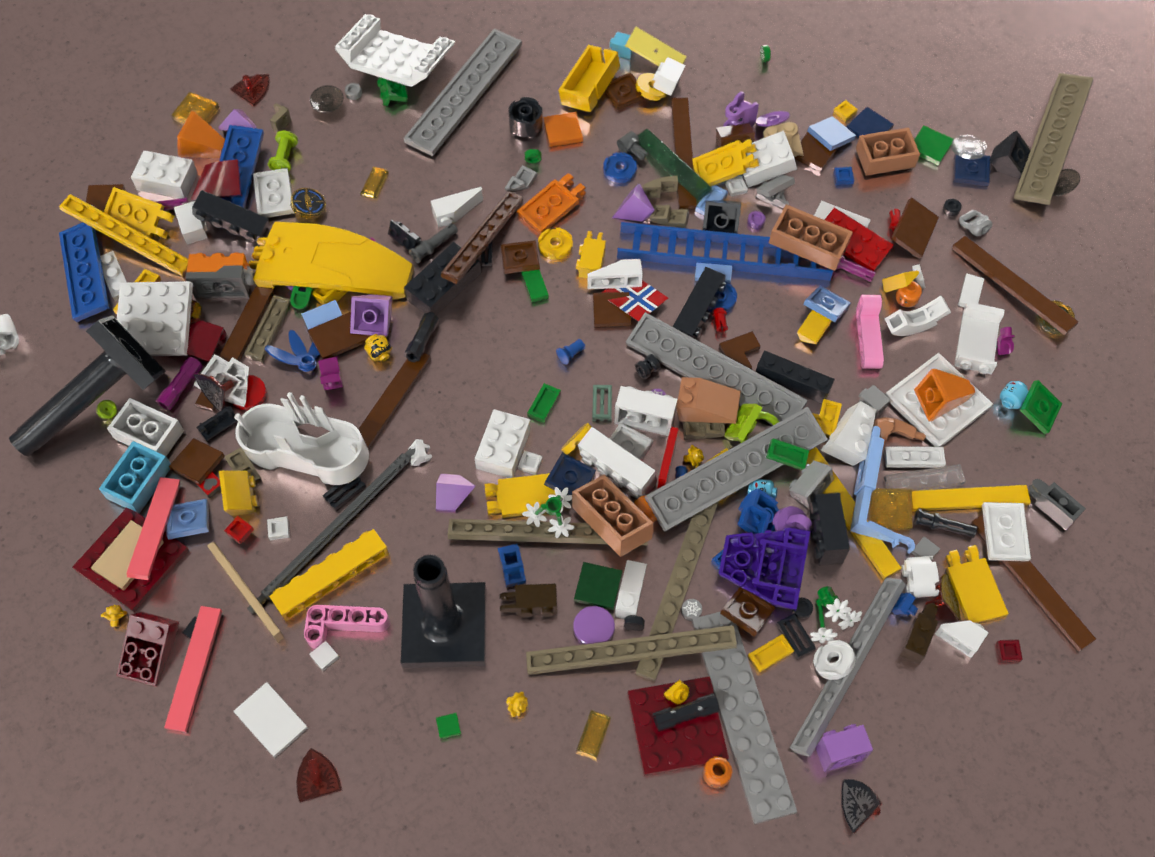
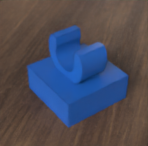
(904, 605)

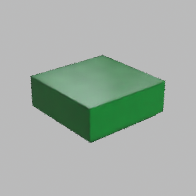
(448, 726)

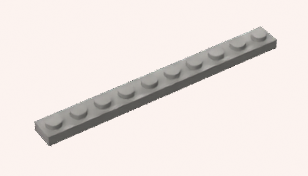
(835, 689)

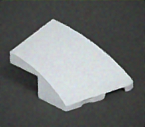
(225, 371)

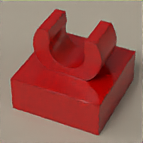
(239, 530)

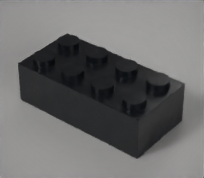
(431, 291)

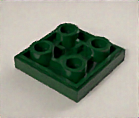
(598, 585)

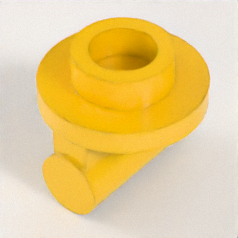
(677, 693)

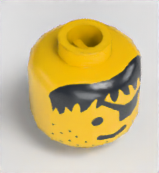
(378, 347)

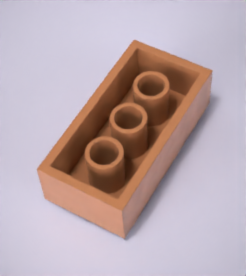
(810, 237)
(612, 515)

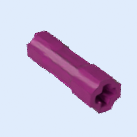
(171, 394)

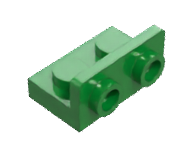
(391, 91)

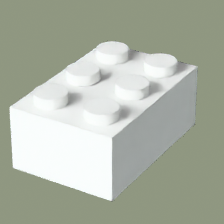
(773, 157)
(164, 175)
(645, 410)
(145, 426)
(503, 444)

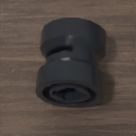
(646, 367)

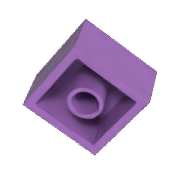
(843, 747)

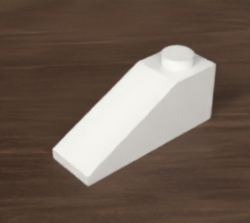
(455, 206)
(617, 275)
(630, 589)

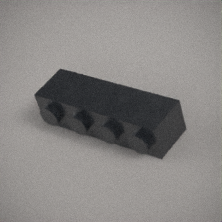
(229, 216)
(700, 302)
(795, 377)

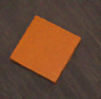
(562, 129)

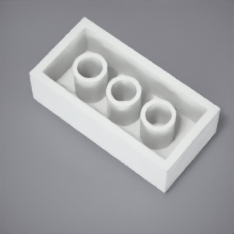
(617, 463)

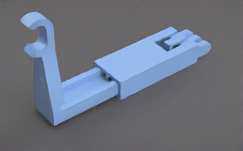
(865, 485)

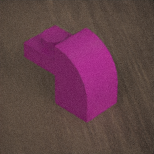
(330, 373)

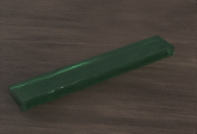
(673, 164)

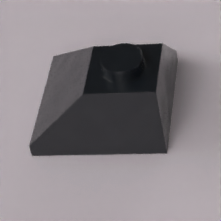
(1011, 155)
(722, 216)

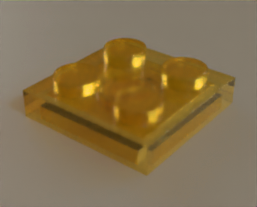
(192, 102)
(892, 508)

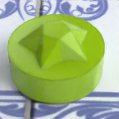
(106, 409)

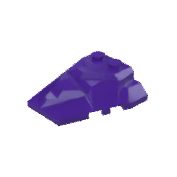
(767, 564)

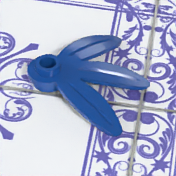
(304, 360)

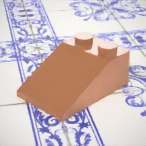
(707, 401)

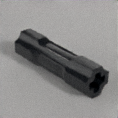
(417, 346)
(671, 717)

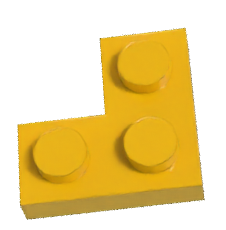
(828, 416)

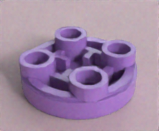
(593, 625)

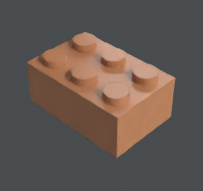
(887, 151)

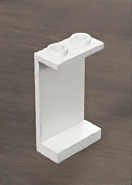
(978, 338)

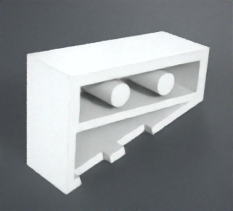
(852, 434)

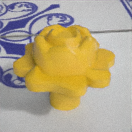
(694, 456)
(113, 614)
(517, 704)

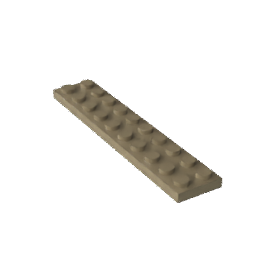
(1053, 139)

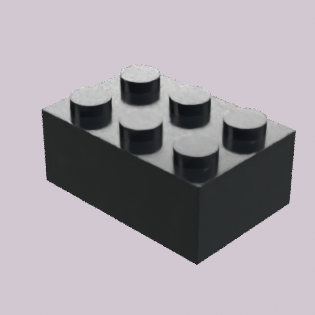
(828, 529)

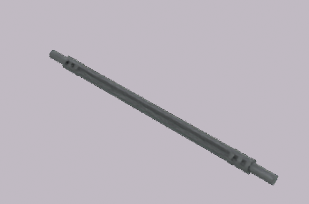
(335, 526)

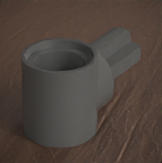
(630, 144)

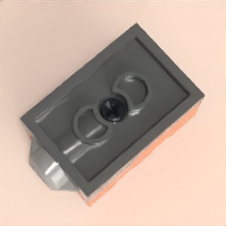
(219, 275)

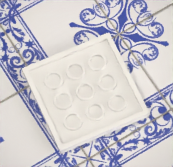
(157, 315)
(946, 426)

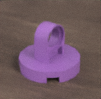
(791, 518)

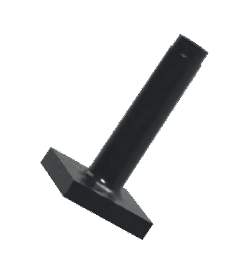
(120, 357)
(442, 619)

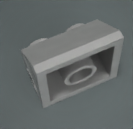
(813, 481)

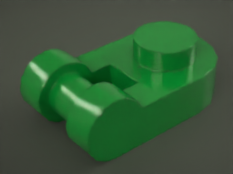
(299, 299)

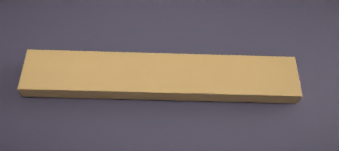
(246, 592)

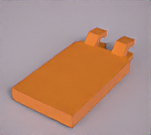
(551, 203)

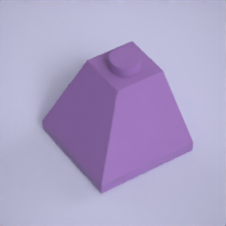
(371, 314)

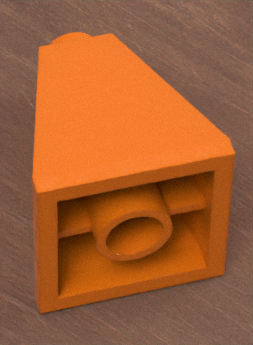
(199, 139)
(942, 392)

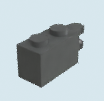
(1056, 503)

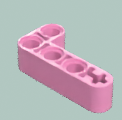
(869, 331)
(346, 623)

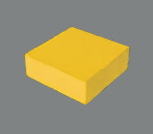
(845, 110)

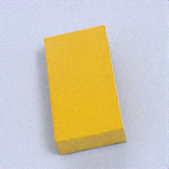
(770, 653)

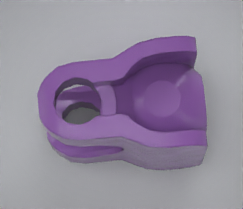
(742, 111)

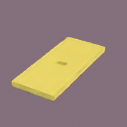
(645, 44)

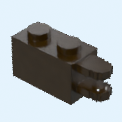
(531, 600)
(920, 634)

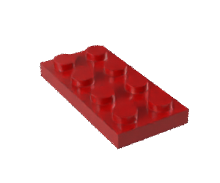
(864, 246)

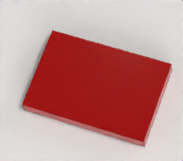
(668, 457)

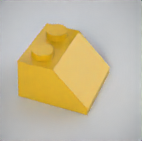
(238, 492)

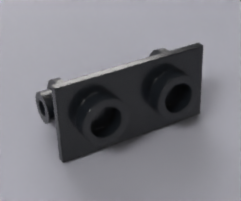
(403, 236)
(217, 423)

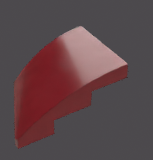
(219, 179)
(203, 340)

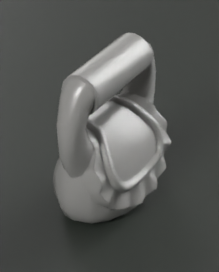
(978, 226)

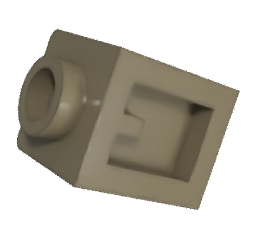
(281, 118)

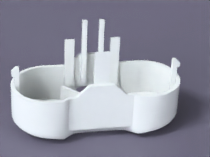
(273, 440)

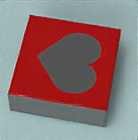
(210, 485)

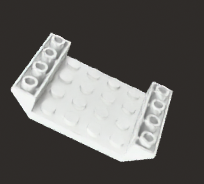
(388, 54)

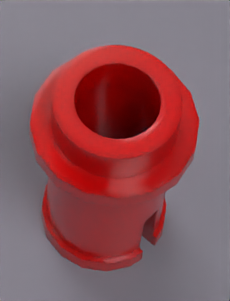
(894, 218)
(720, 319)

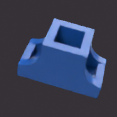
(512, 565)

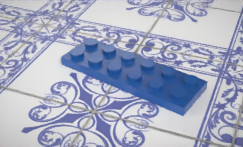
(242, 145)
(83, 271)

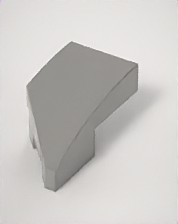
(522, 180)
(777, 199)

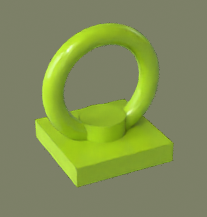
(747, 421)

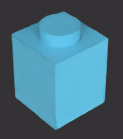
(618, 44)

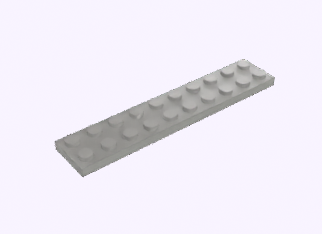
(462, 92)
(698, 360)
(731, 470)
(747, 727)

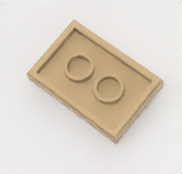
(117, 557)

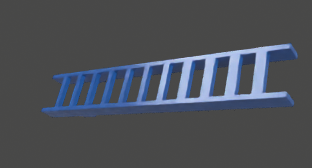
(672, 233)

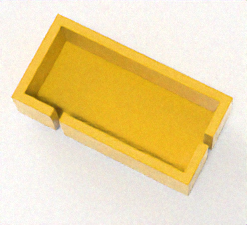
(589, 78)

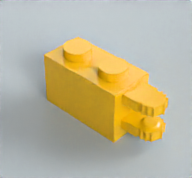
(592, 255)

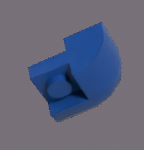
(757, 512)

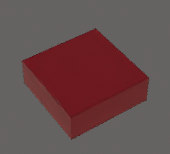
(1009, 651)

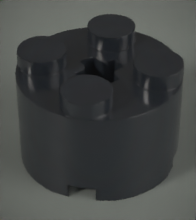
(525, 117)

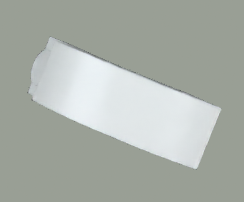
(916, 321)

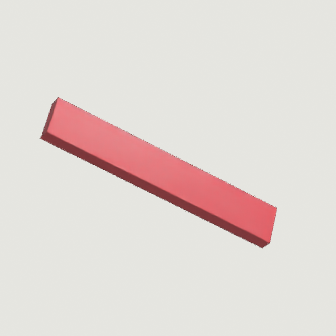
(153, 529)
(193, 669)

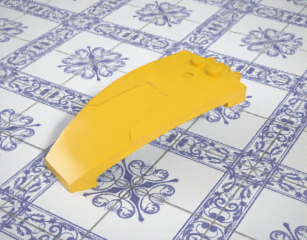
(328, 260)

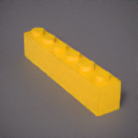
(329, 574)

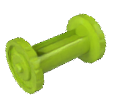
(286, 141)

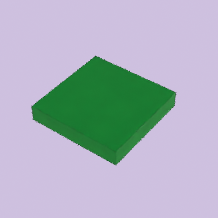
(932, 144)
(1041, 407)

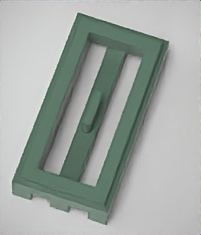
(602, 416)

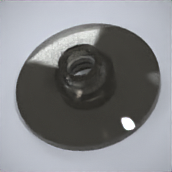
(326, 98)
(1067, 182)

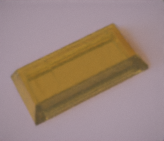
(374, 182)
(593, 733)

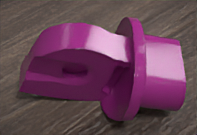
(1005, 342)

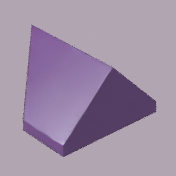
(237, 118)
(635, 206)
(451, 491)

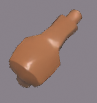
(891, 425)

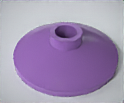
(772, 118)

